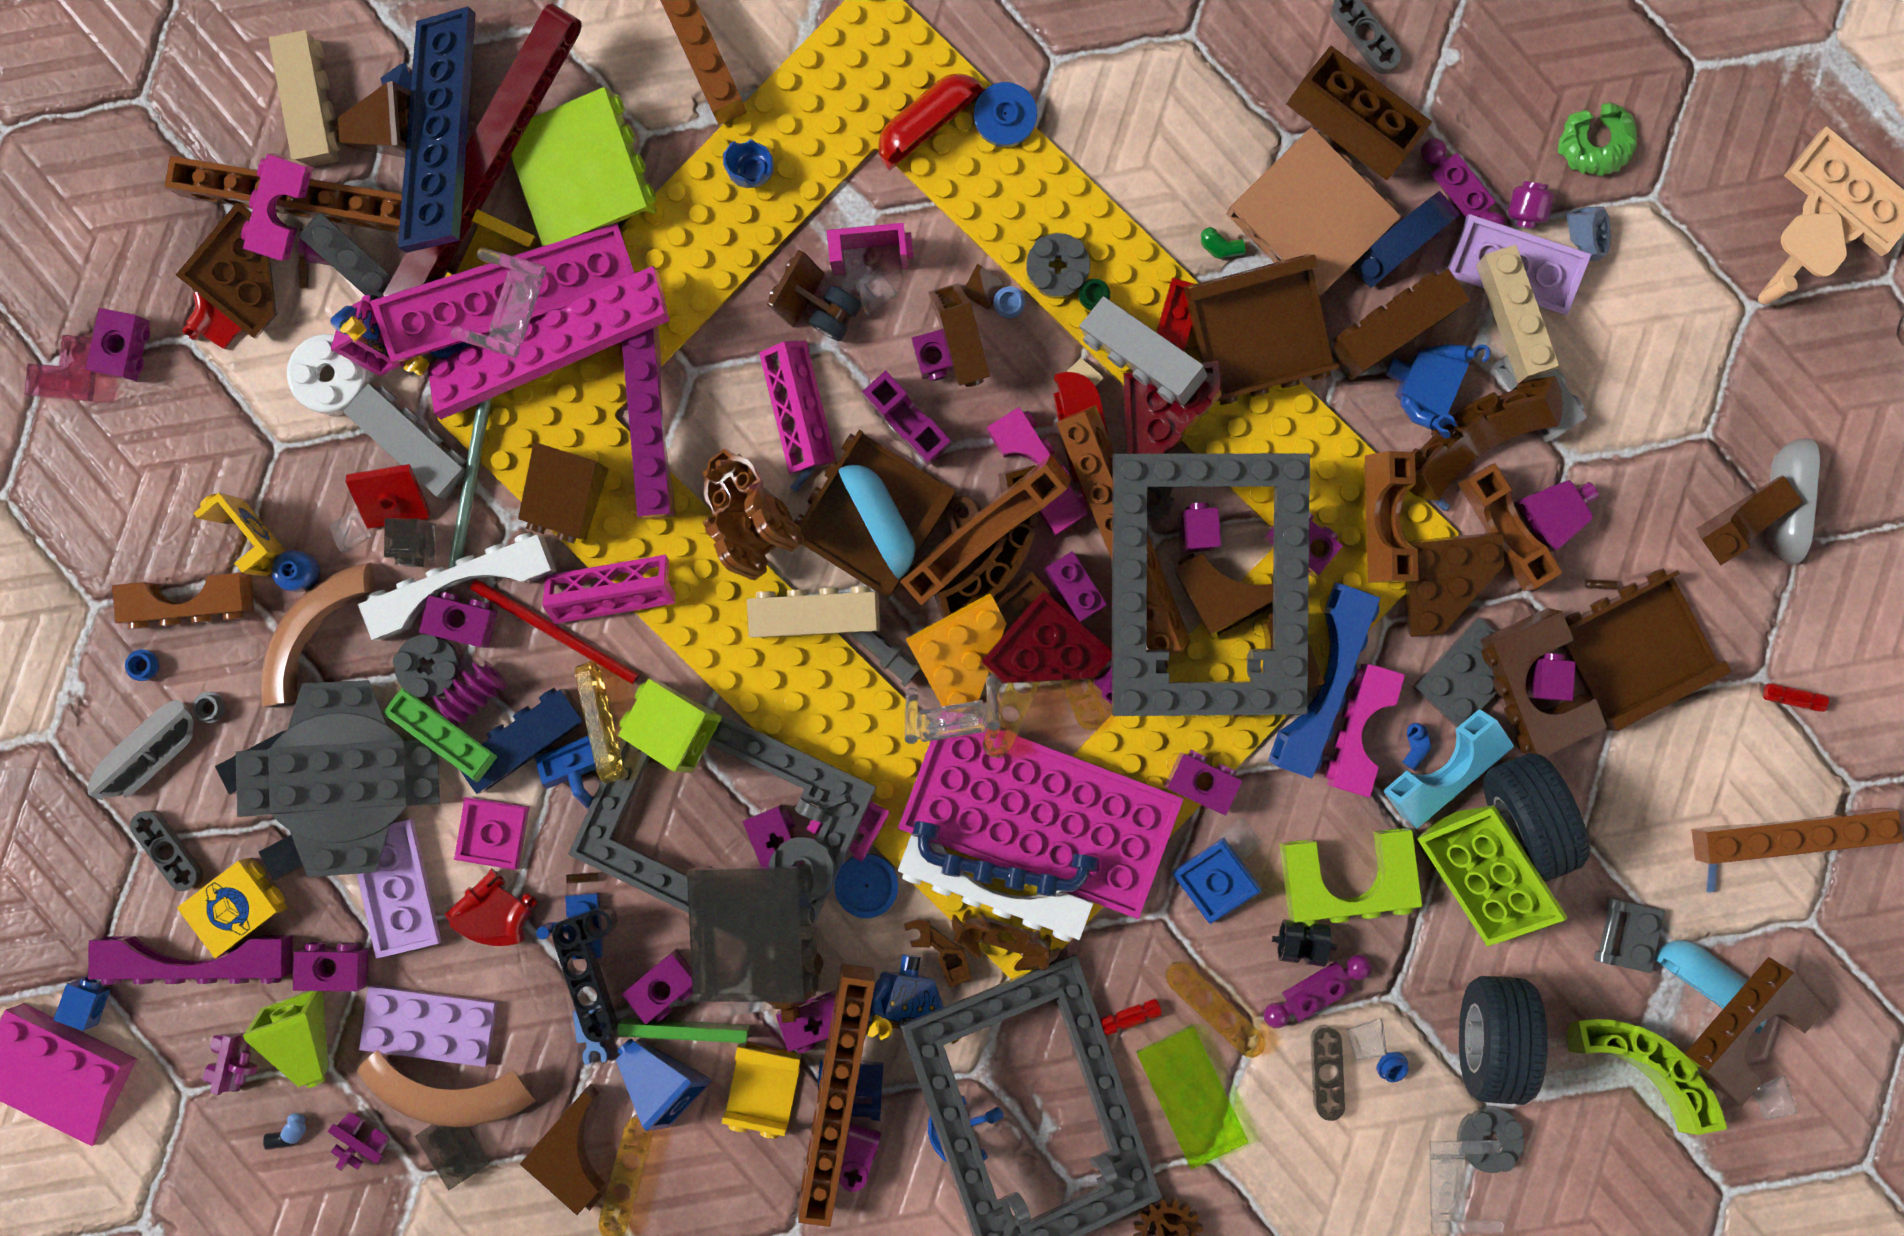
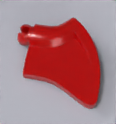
(210, 323)
(496, 920)

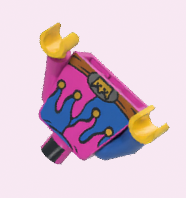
(361, 341)

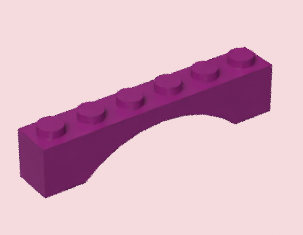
(646, 426)
(129, 958)

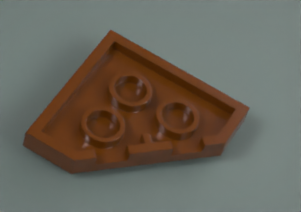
(233, 277)
(1450, 578)

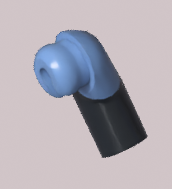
(289, 1135)

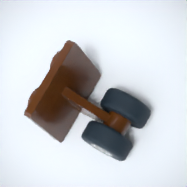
(797, 291)

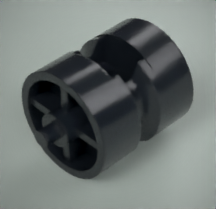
(1305, 943)

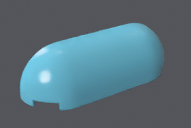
(880, 517)
(1702, 972)

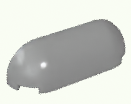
(1793, 532)
(143, 752)

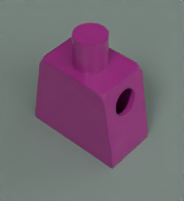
(1557, 512)

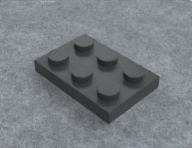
(1460, 678)

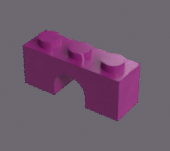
(905, 418)

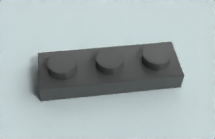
(345, 256)

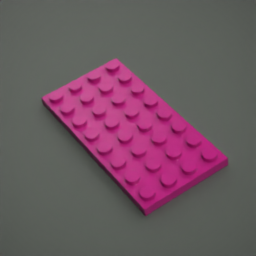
(1041, 810)

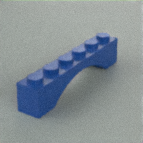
(1348, 621)

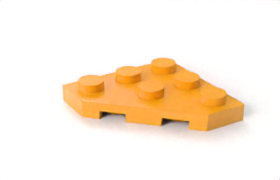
(955, 646)

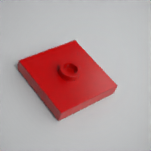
(387, 494)

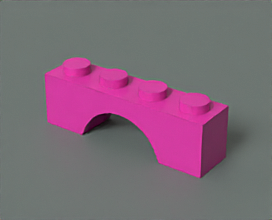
(1016, 437)
(1351, 766)

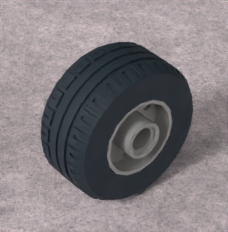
(1539, 813)
(1503, 1040)

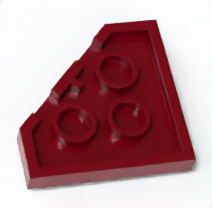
(1159, 426)
(1045, 647)

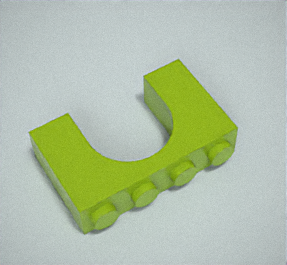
(1393, 889)

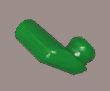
(1219, 247)

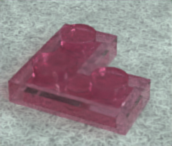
(68, 379)

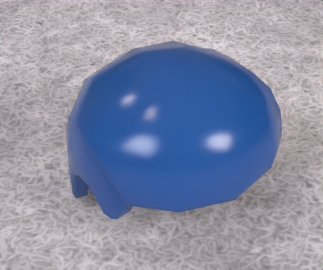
(748, 163)

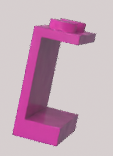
(867, 237)

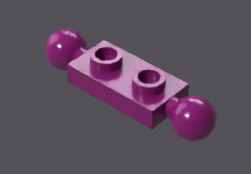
(1459, 182)
(1317, 991)

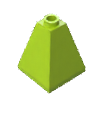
(293, 1037)

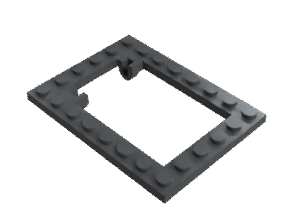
(1139, 674)
(839, 795)
(1125, 1168)

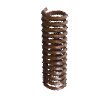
(303, 277)
(1602, 584)
(573, 879)

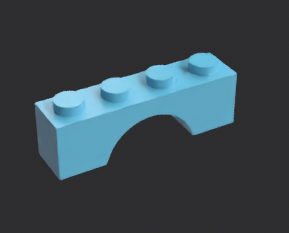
(1478, 746)

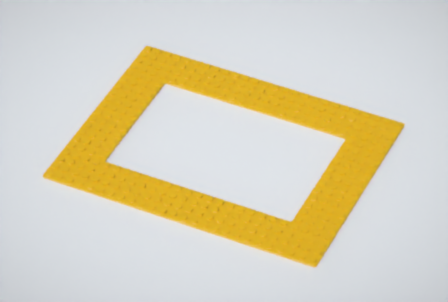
(710, 235)

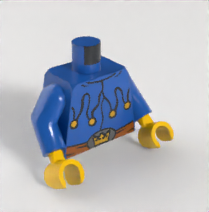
(902, 998)

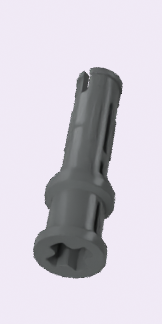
(890, 656)

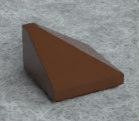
(982, 286)

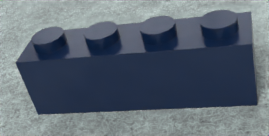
(528, 735)

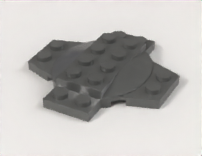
(337, 778)

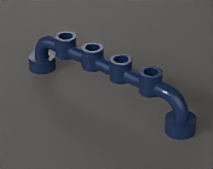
(986, 871)

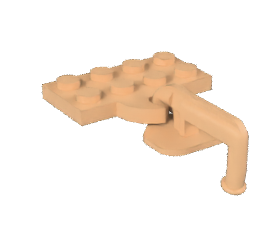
(1843, 202)

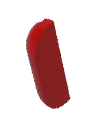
(926, 116)
(1075, 395)

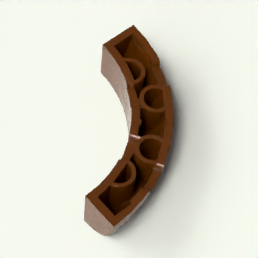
(1483, 426)
(995, 567)

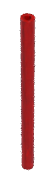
(554, 631)

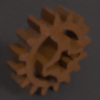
(1178, 1224)

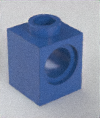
(82, 1003)

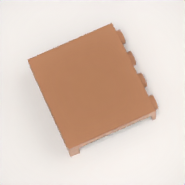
(1314, 206)

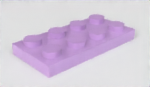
(1550, 266)
(399, 896)
(428, 1025)

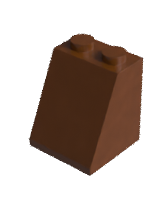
(561, 492)

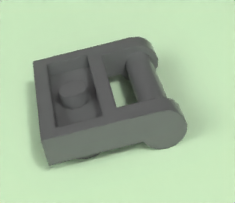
(1638, 937)

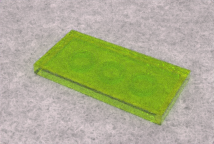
(1192, 1096)

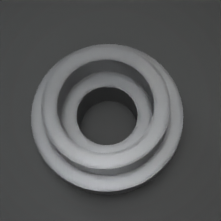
(201, 712)

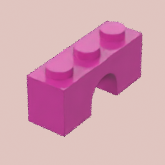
(265, 231)

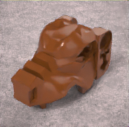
(746, 516)

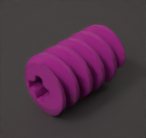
(470, 693)

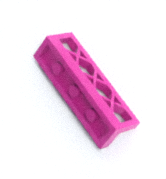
(801, 403)
(606, 596)

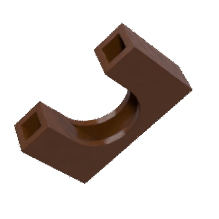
(1510, 656)
(1722, 1046)

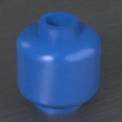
(295, 571)

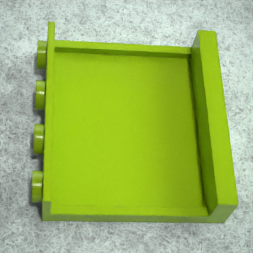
(581, 168)

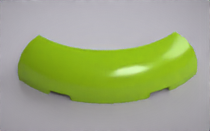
(1674, 1075)

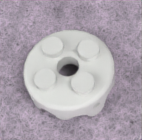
(305, 380)

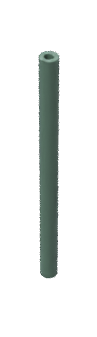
(469, 482)

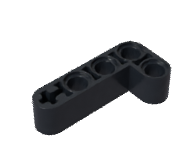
(592, 976)

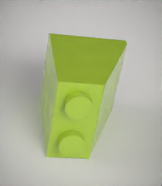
(669, 726)

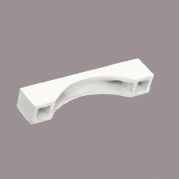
(397, 610)
(1063, 913)

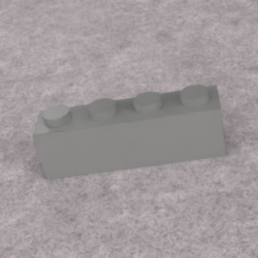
(1142, 351)
(406, 441)

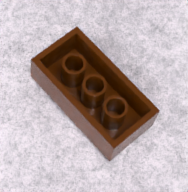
(1358, 112)
(1404, 320)

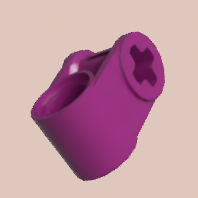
(858, 1153)

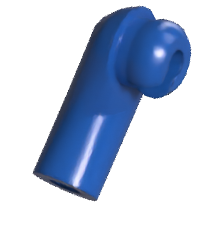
(1419, 744)

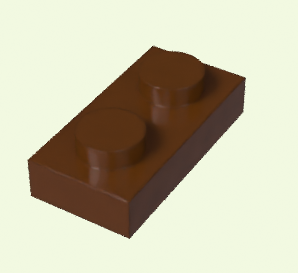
(1019, 598)

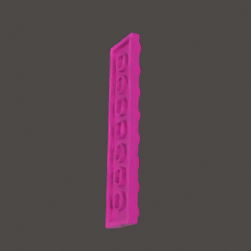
(423, 316)
(550, 343)

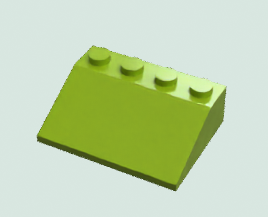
(1490, 874)

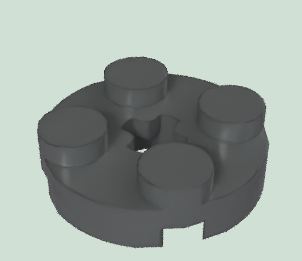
(1044, 277)
(408, 664)
(814, 854)
(1507, 1131)

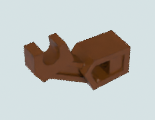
(932, 937)

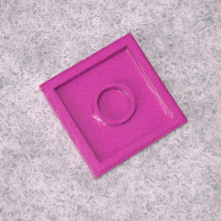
(491, 833)

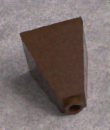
(377, 121)

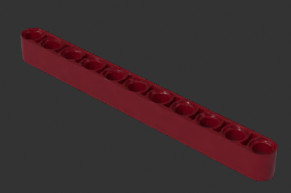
(498, 135)

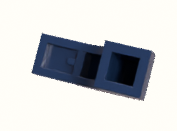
(1405, 238)

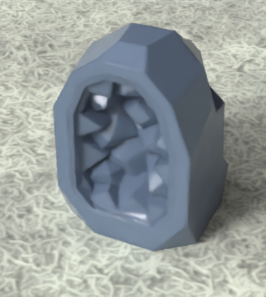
(1590, 230)

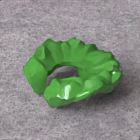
(1599, 160)

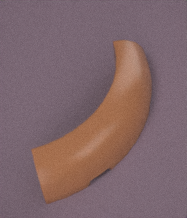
(299, 625)
(444, 1106)

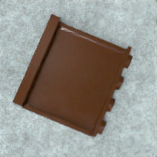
(1262, 327)
(837, 529)
(1641, 650)

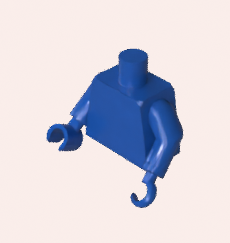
(1432, 383)

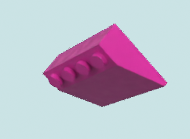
(59, 1073)

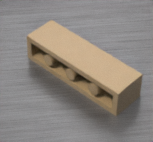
(304, 98)
(1517, 314)
(813, 614)

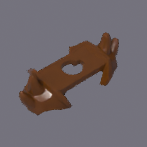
(1029, 945)

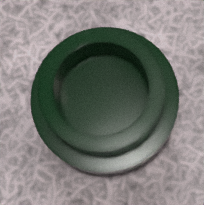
(1092, 292)

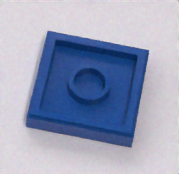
(1217, 880)

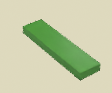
(440, 735)
(684, 1030)

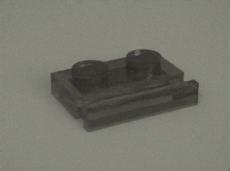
(452, 1152)

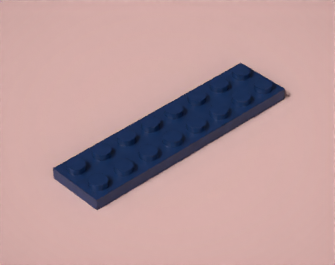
(437, 130)

